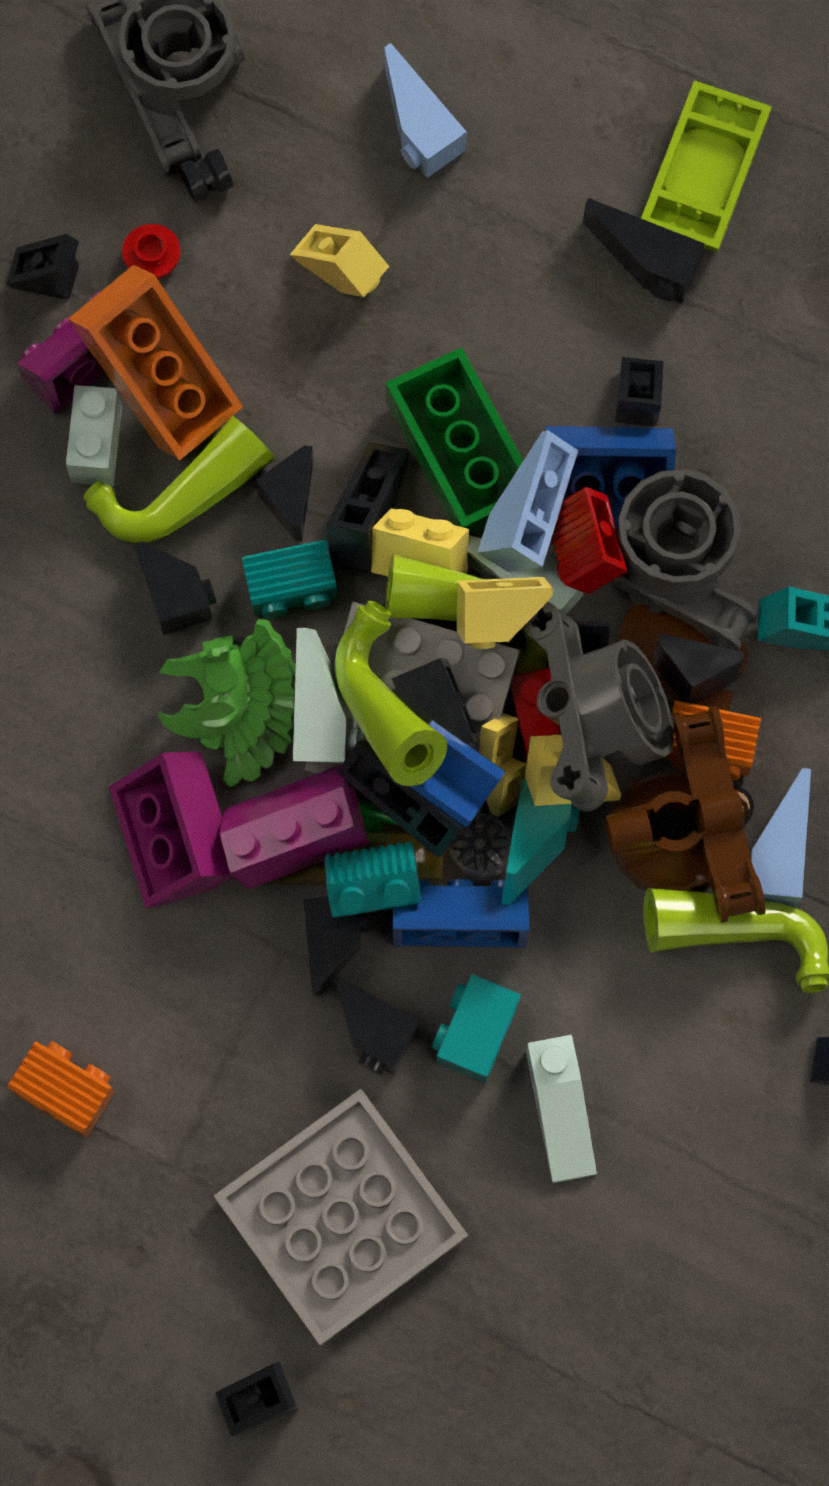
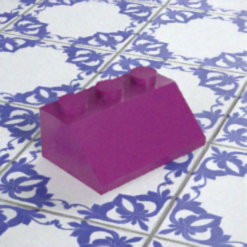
(59, 365)
(171, 827)
(292, 828)

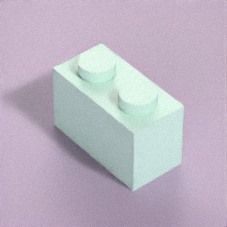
(93, 435)

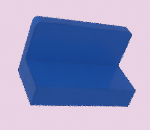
(461, 780)

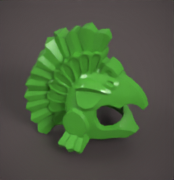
(244, 702)

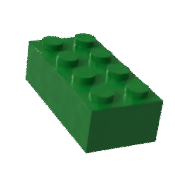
(455, 437)

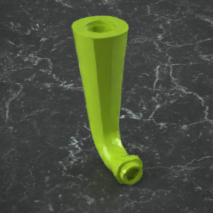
(216, 472)
(430, 592)
(399, 738)
(689, 919)

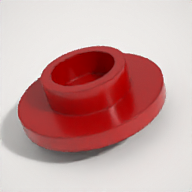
(152, 249)

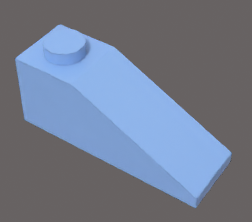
(425, 126)
(528, 509)
(782, 846)

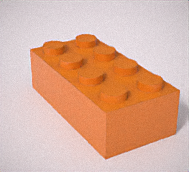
(156, 362)

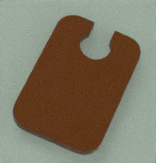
(643, 630)

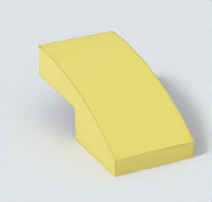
(497, 745)

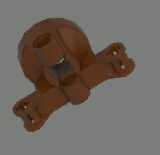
(707, 794)

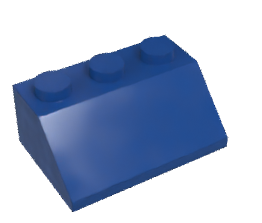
(616, 459)
(462, 917)

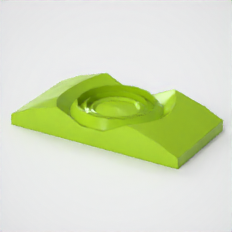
(706, 164)

